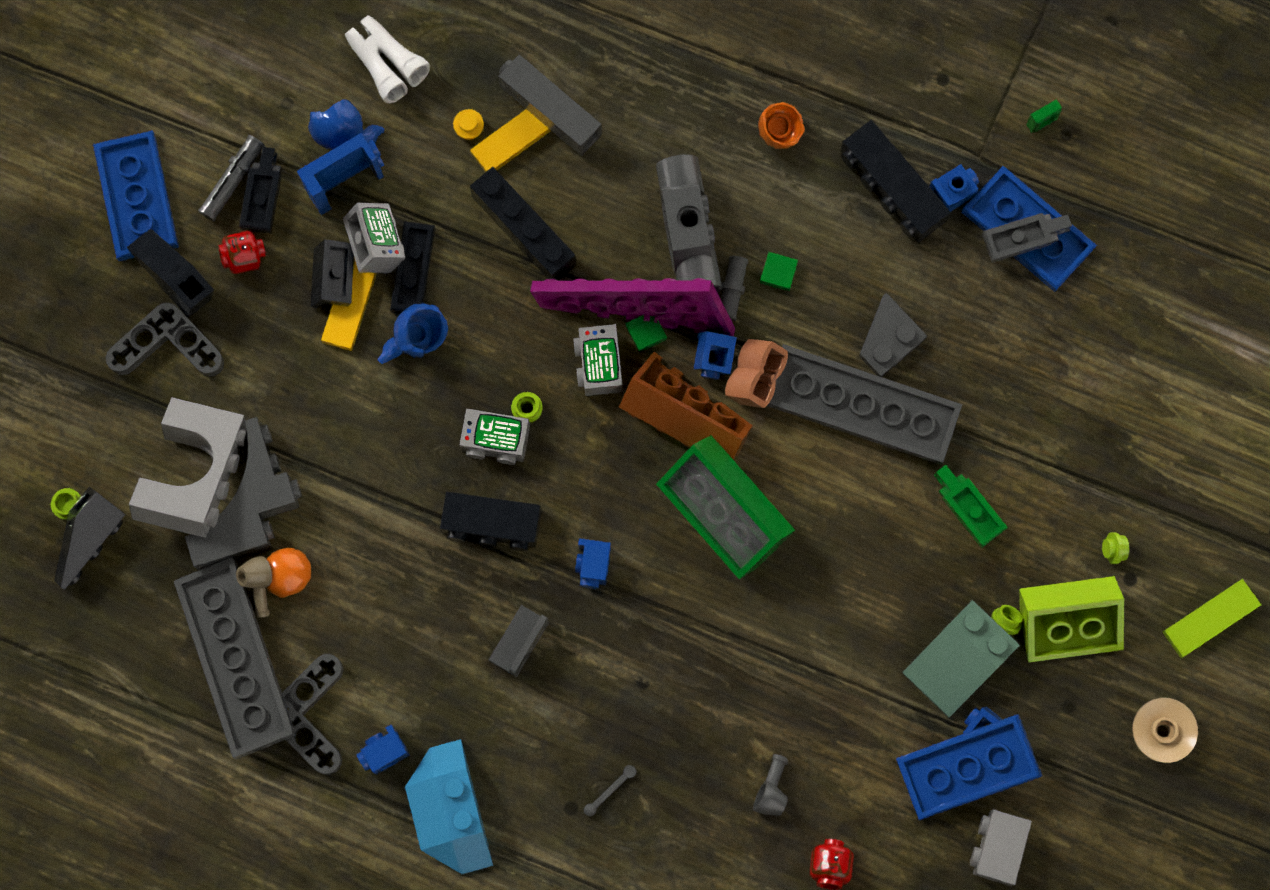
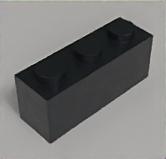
(490, 521)

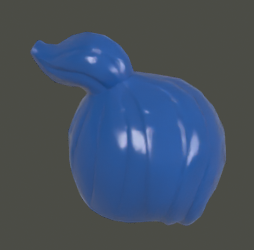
(339, 125)
(416, 332)

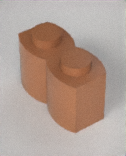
(756, 373)

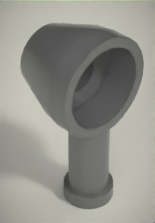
(770, 798)

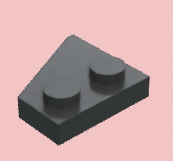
(890, 337)

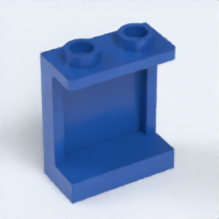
(337, 167)

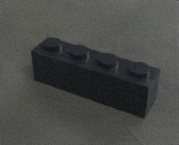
(894, 181)
(522, 225)

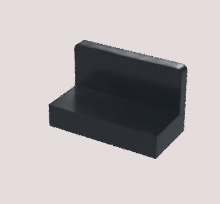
(332, 273)

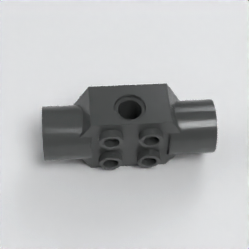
(687, 205)

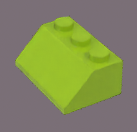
(1072, 619)

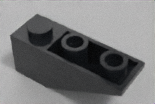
(172, 272)
(86, 529)

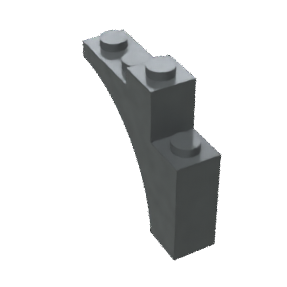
(260, 495)

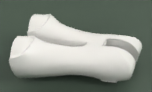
(411, 66)

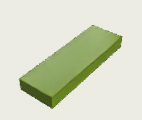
(1211, 618)

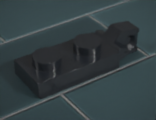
(261, 193)

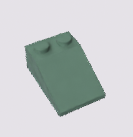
(960, 658)

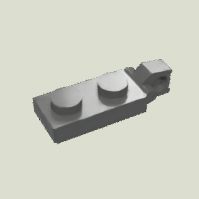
(1024, 235)

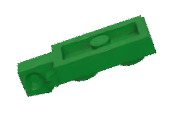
(969, 506)

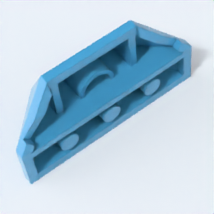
(447, 810)

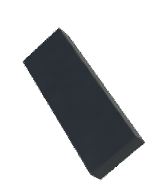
(413, 271)

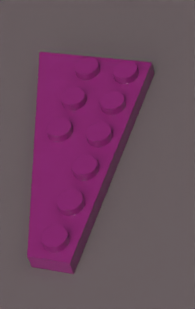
(669, 301)

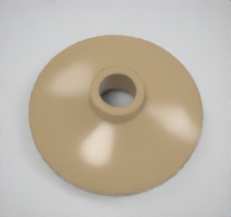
(1181, 730)

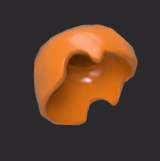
(781, 125)
(289, 572)

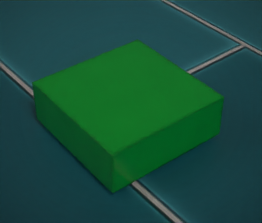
(1044, 116)
(778, 271)
(645, 333)

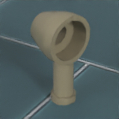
(257, 575)

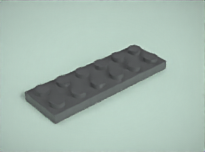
(865, 405)
(234, 659)

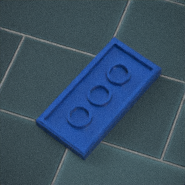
(134, 190)
(1009, 200)
(969, 767)

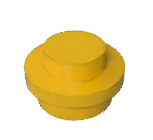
(468, 124)

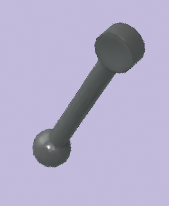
(629, 772)

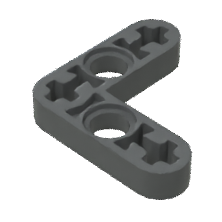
(169, 331)
(299, 708)

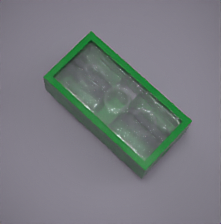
(725, 506)

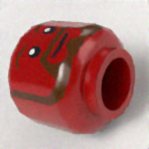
(241, 252)
(831, 864)

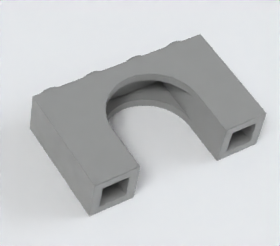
(195, 505)

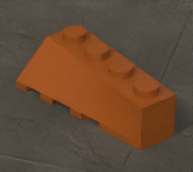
(680, 410)

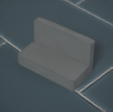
(519, 640)

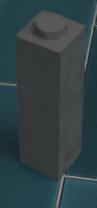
(549, 104)

